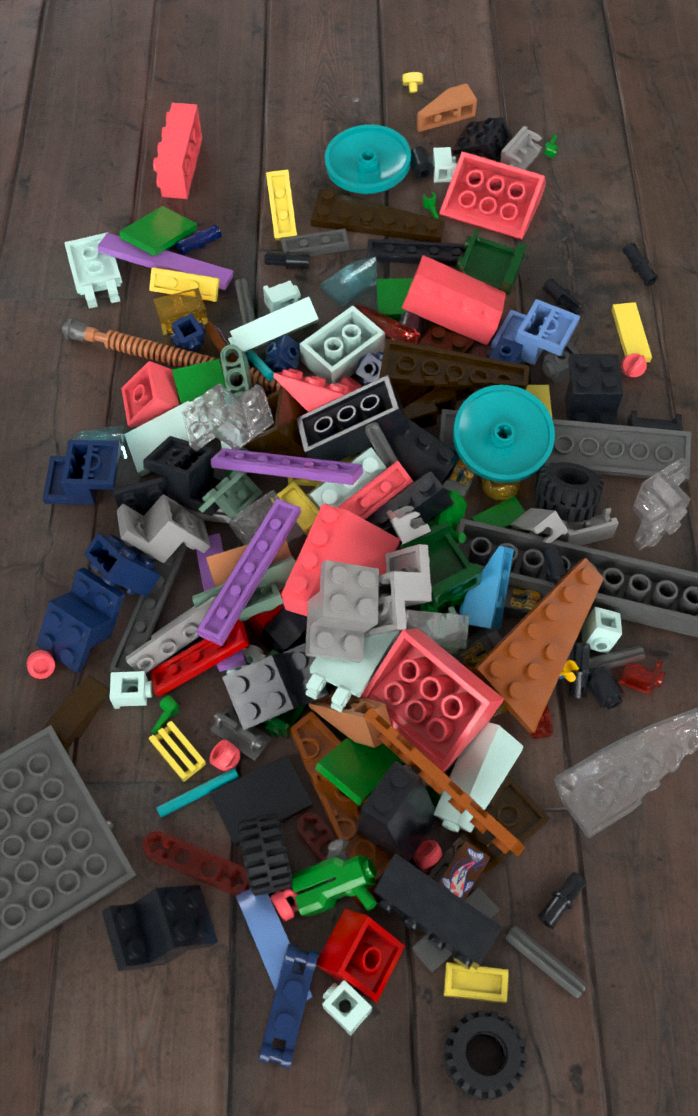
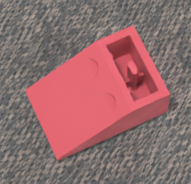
(310, 391)

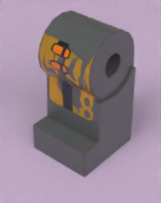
(460, 480)
(520, 602)
(477, 644)

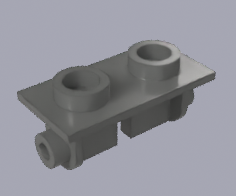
(249, 741)

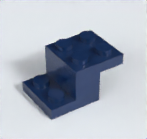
(81, 472)
(80, 619)

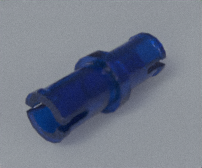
(198, 239)

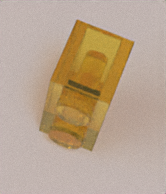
(177, 305)

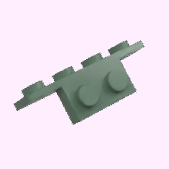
(232, 494)
(266, 594)

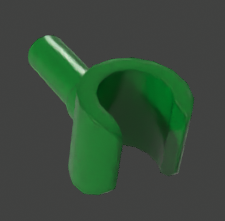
(551, 149)
(430, 203)
(170, 709)

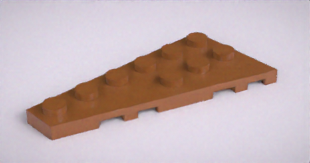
(440, 781)

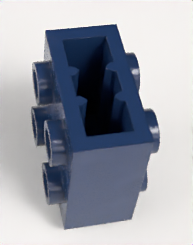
(121, 565)

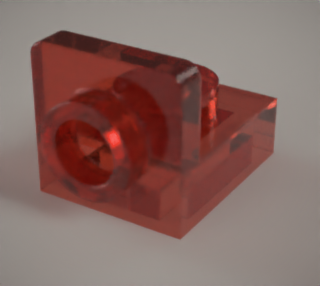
(641, 679)

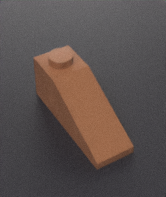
(450, 106)
(351, 718)

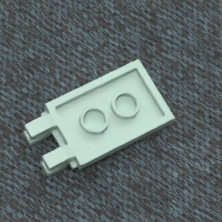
(92, 269)
(151, 434)
(349, 676)

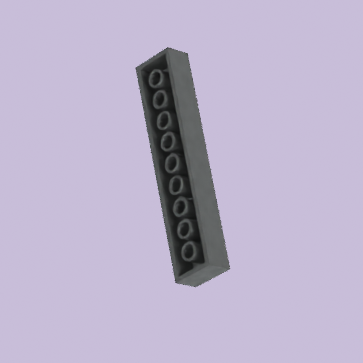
(633, 587)

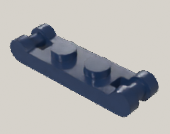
(288, 1006)

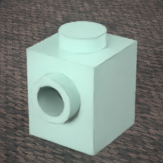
(602, 629)

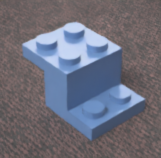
(540, 329)

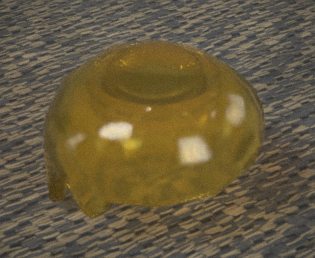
(500, 491)

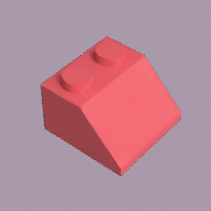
(149, 394)

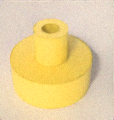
(412, 80)

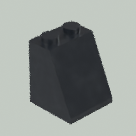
(397, 813)

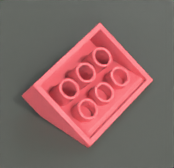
(493, 195)
(455, 300)
(339, 538)
(432, 697)

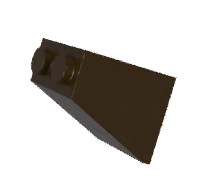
(284, 434)

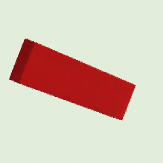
(196, 660)

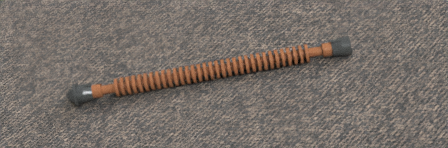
(152, 350)

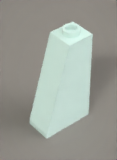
(269, 327)
(479, 773)

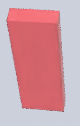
(378, 491)

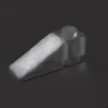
(445, 629)

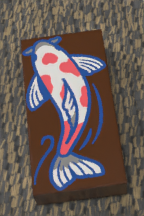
(219, 339)
(464, 870)

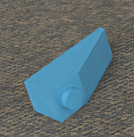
(487, 601)

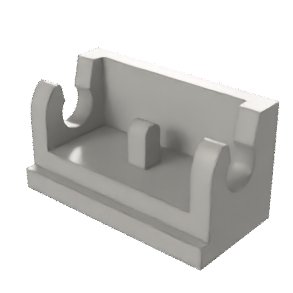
(521, 149)
(541, 521)
(407, 526)
(592, 530)

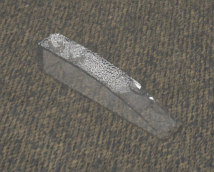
(620, 774)

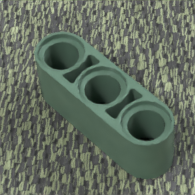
(236, 369)

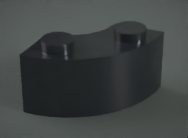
(285, 631)

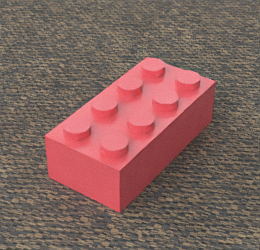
(178, 151)

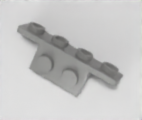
(169, 639)

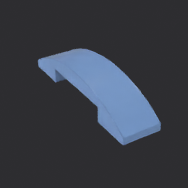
(267, 932)

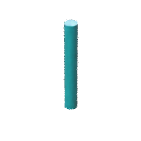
(260, 365)
(197, 792)

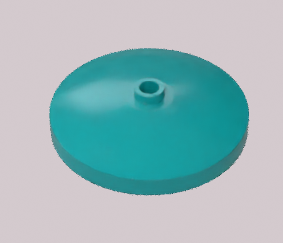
(367, 159)
(515, 417)

